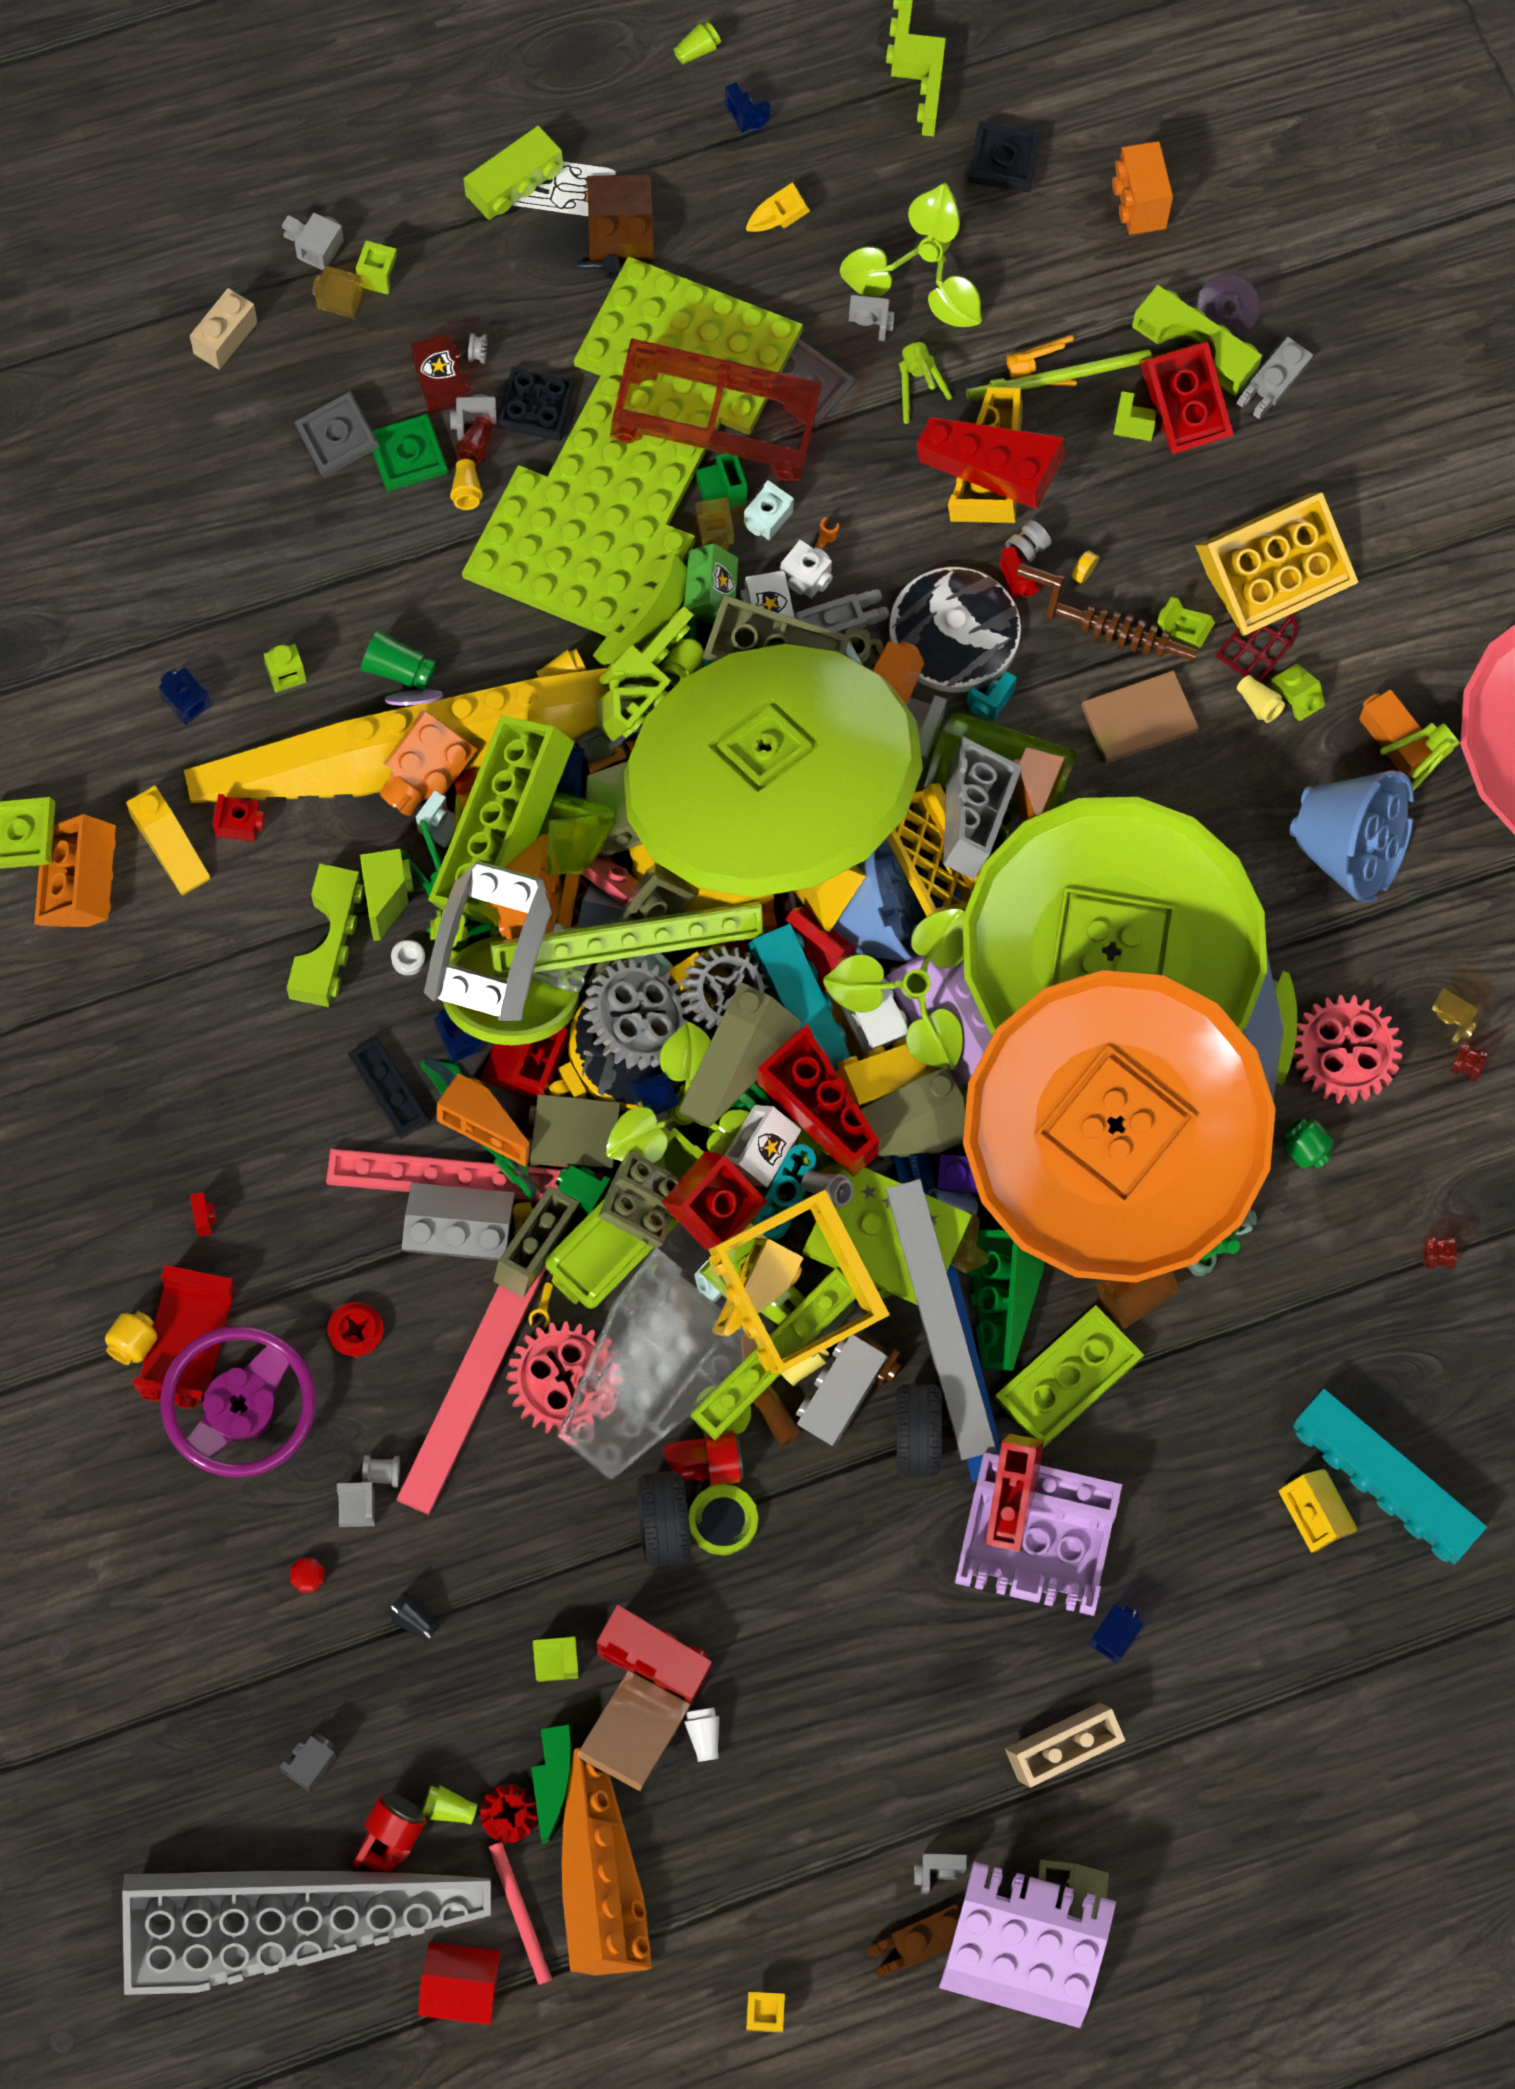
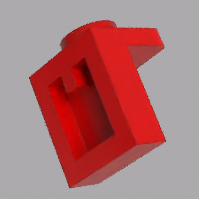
(1016, 585)

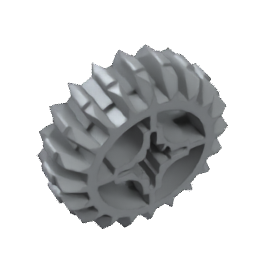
(712, 985)

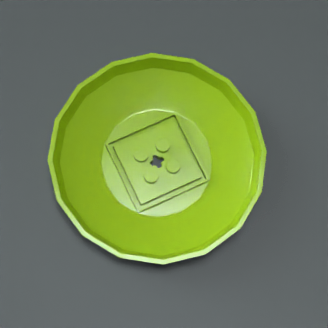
(780, 817)
(1119, 878)

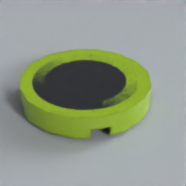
(723, 1519)

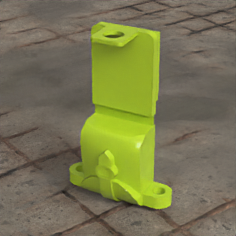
(600, 1254)

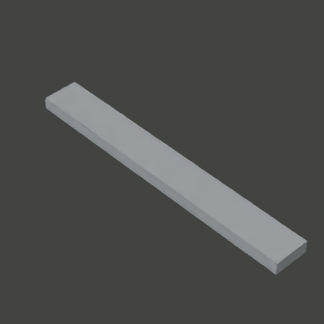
(940, 1319)

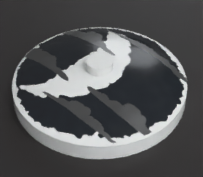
(960, 626)

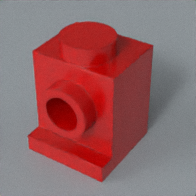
(243, 828)

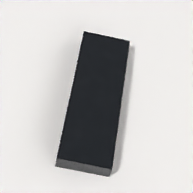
(388, 1087)

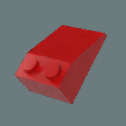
(1187, 397)

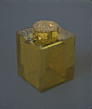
(338, 291)

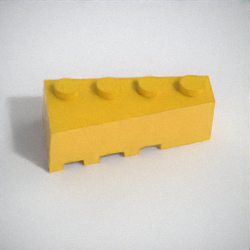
(969, 501)

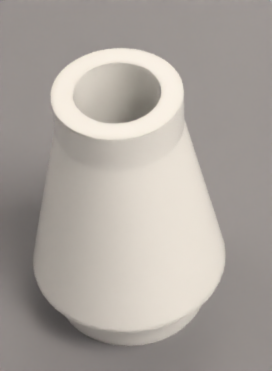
(704, 1733)

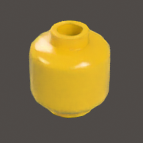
(130, 1337)

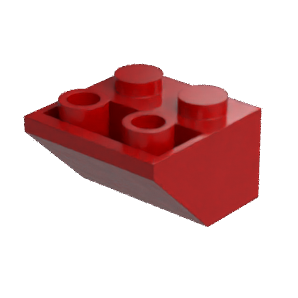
(526, 1067)

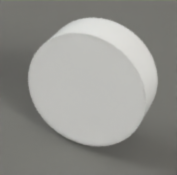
(408, 957)

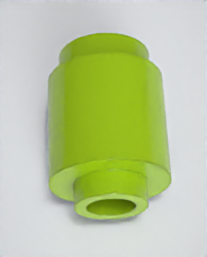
(683, 660)

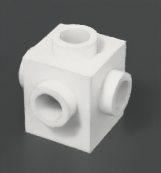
(807, 569)

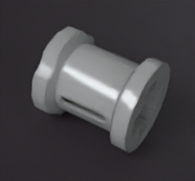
(381, 1470)

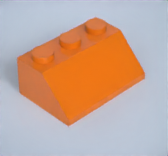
(79, 879)

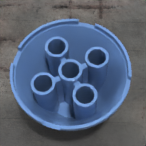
(1357, 830)
(882, 910)

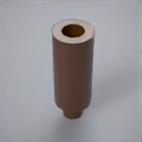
(777, 1417)

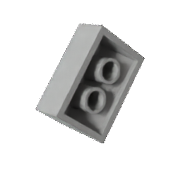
(458, 1221)

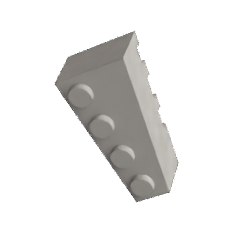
(976, 802)

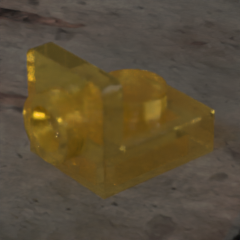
(1456, 1011)
(968, 1255)

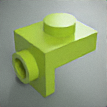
(1184, 624)
(1300, 690)

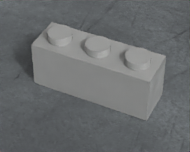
(841, 1389)

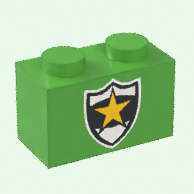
(709, 578)

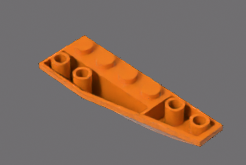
(600, 1880)

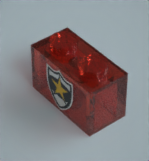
(439, 373)

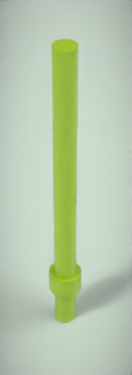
(1061, 374)

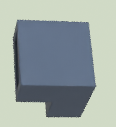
(598, 908)

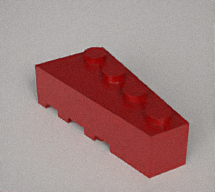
(993, 457)
(818, 1100)

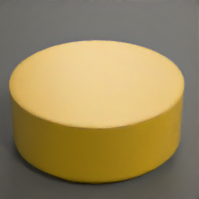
(1085, 566)

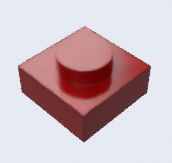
(203, 1214)

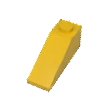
(167, 840)
(765, 1277)

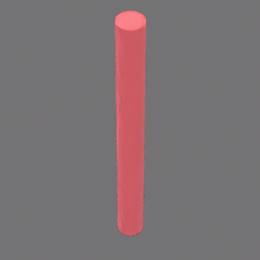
(520, 1913)

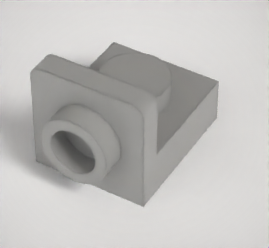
(871, 311)
(944, 1865)

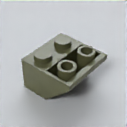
(1077, 1877)

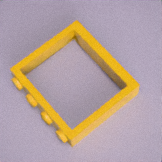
(847, 1258)

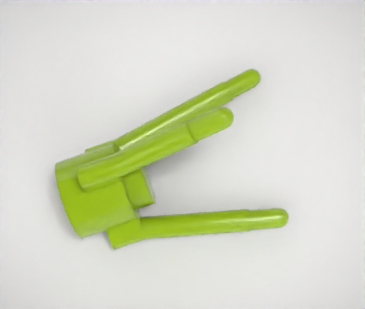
(919, 363)
(1440, 742)

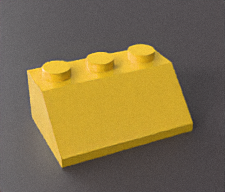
(831, 897)

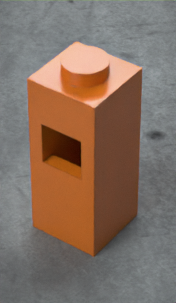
(1390, 722)

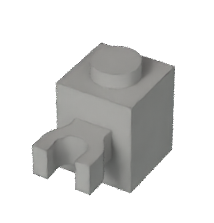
(316, 241)

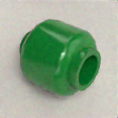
(1308, 1143)

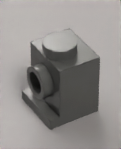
(310, 1761)

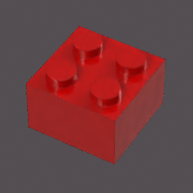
(714, 1200)

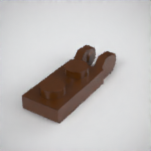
(918, 1941)

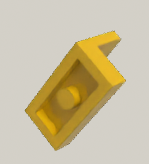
(1317, 1509)

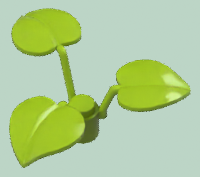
(938, 218)
(858, 987)
(638, 1127)

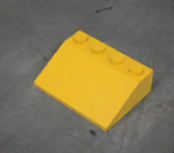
(1278, 562)

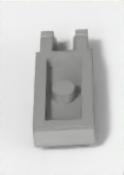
(1276, 376)
(845, 612)

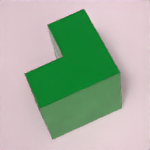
(723, 481)

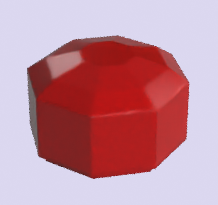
(307, 1575)

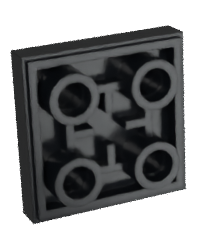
(536, 404)

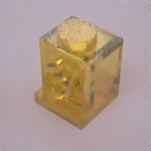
(714, 515)

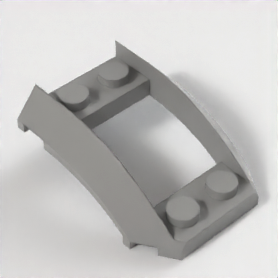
(474, 988)

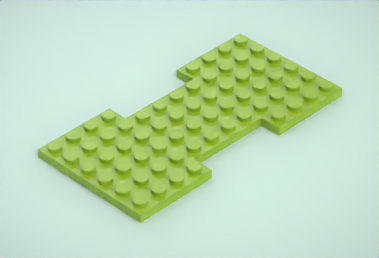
(602, 516)

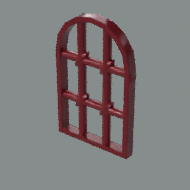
(1259, 655)

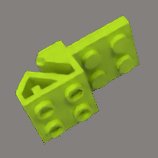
(640, 680)

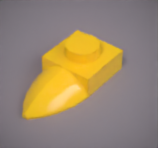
(780, 209)

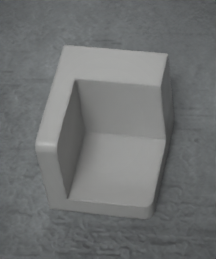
(356, 1504)

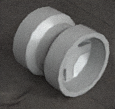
(1029, 541)

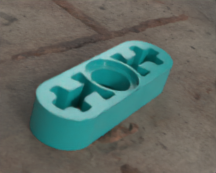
(781, 1178)

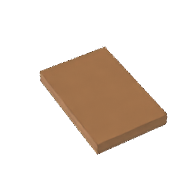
(1139, 717)
(633, 1730)

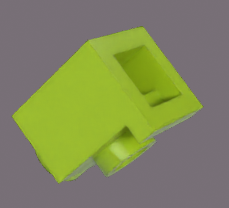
(281, 662)

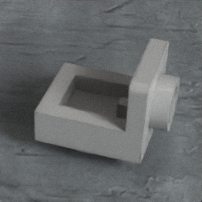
(469, 409)

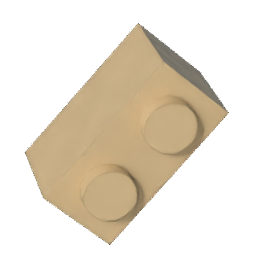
(223, 328)

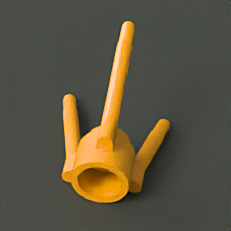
(1023, 363)

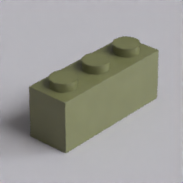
(535, 1241)

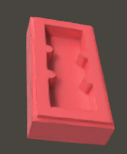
(611, 879)

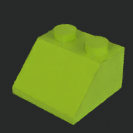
(386, 888)

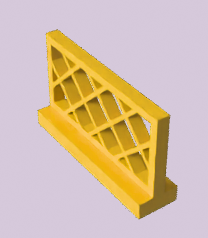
(931, 818)

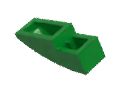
(552, 1779)

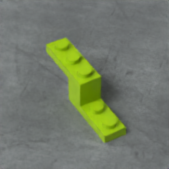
(919, 59)

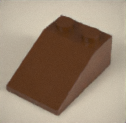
(620, 217)

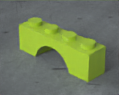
(1167, 317)
(315, 974)

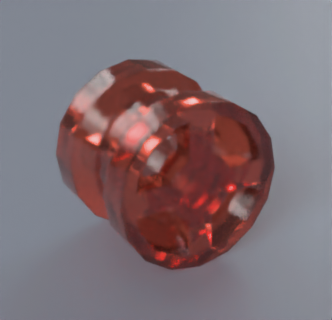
(1469, 1061)
(1439, 1252)

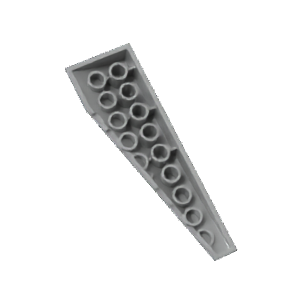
(231, 1925)

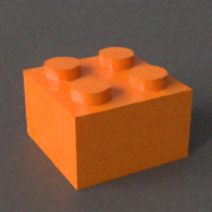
(1142, 188)

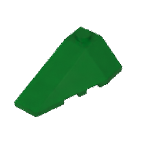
(1003, 1297)

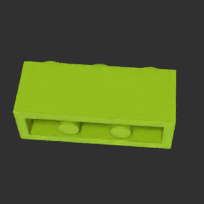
(513, 173)

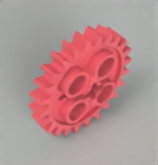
(1341, 1020)
(534, 1391)

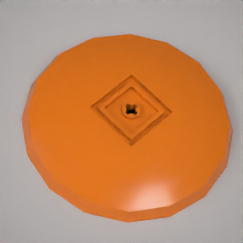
(1191, 1121)

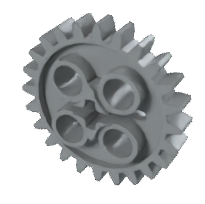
(631, 985)

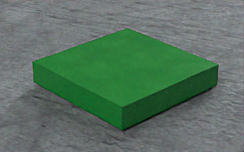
(408, 453)

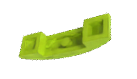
(653, 613)

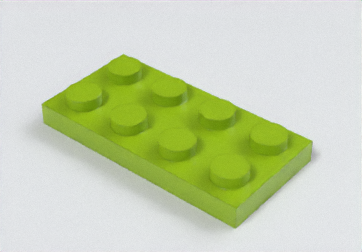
(1069, 1376)

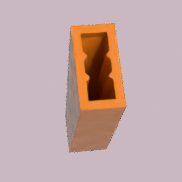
(901, 667)

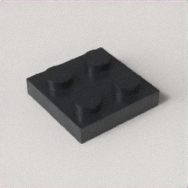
(1004, 156)

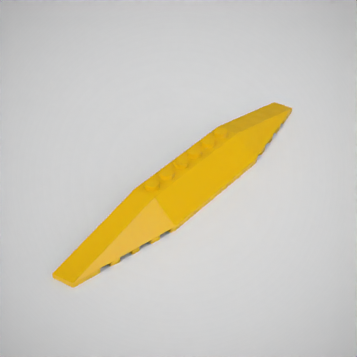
(353, 752)

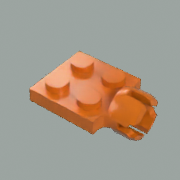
(424, 762)

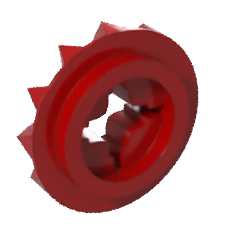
(359, 1314)
(524, 1819)

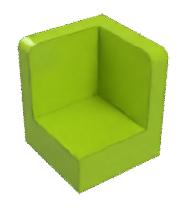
(375, 266)
(1134, 420)
(555, 1659)

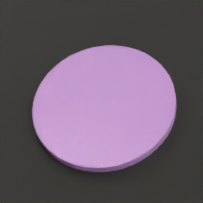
(414, 697)

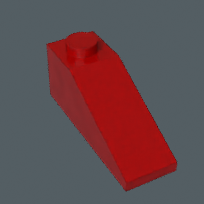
(1013, 1491)

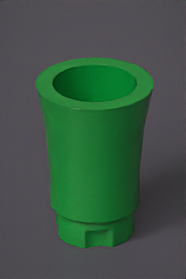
(397, 662)

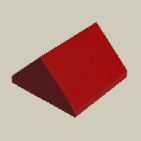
(459, 1983)

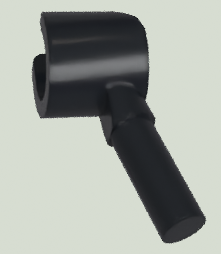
(610, 264)

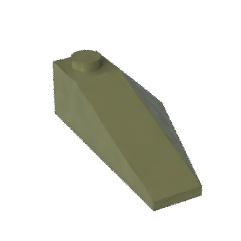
(749, 627)
(653, 896)
(745, 1038)
(919, 1117)

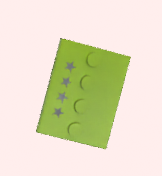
(876, 1237)

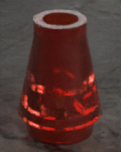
(475, 441)

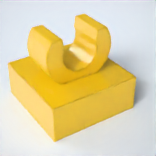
(568, 1084)
(765, 2012)

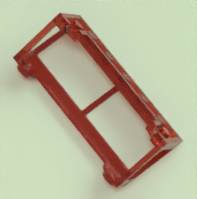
(649, 359)

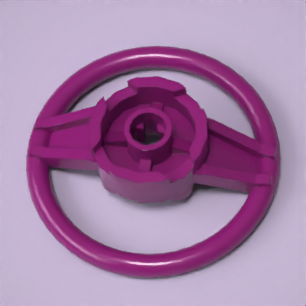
(254, 1386)

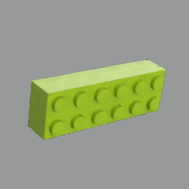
(504, 806)

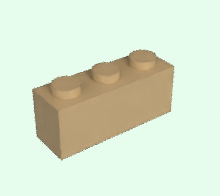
(1065, 1744)

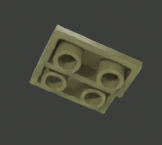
(636, 1199)

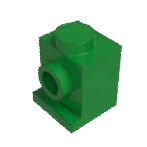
(583, 1187)

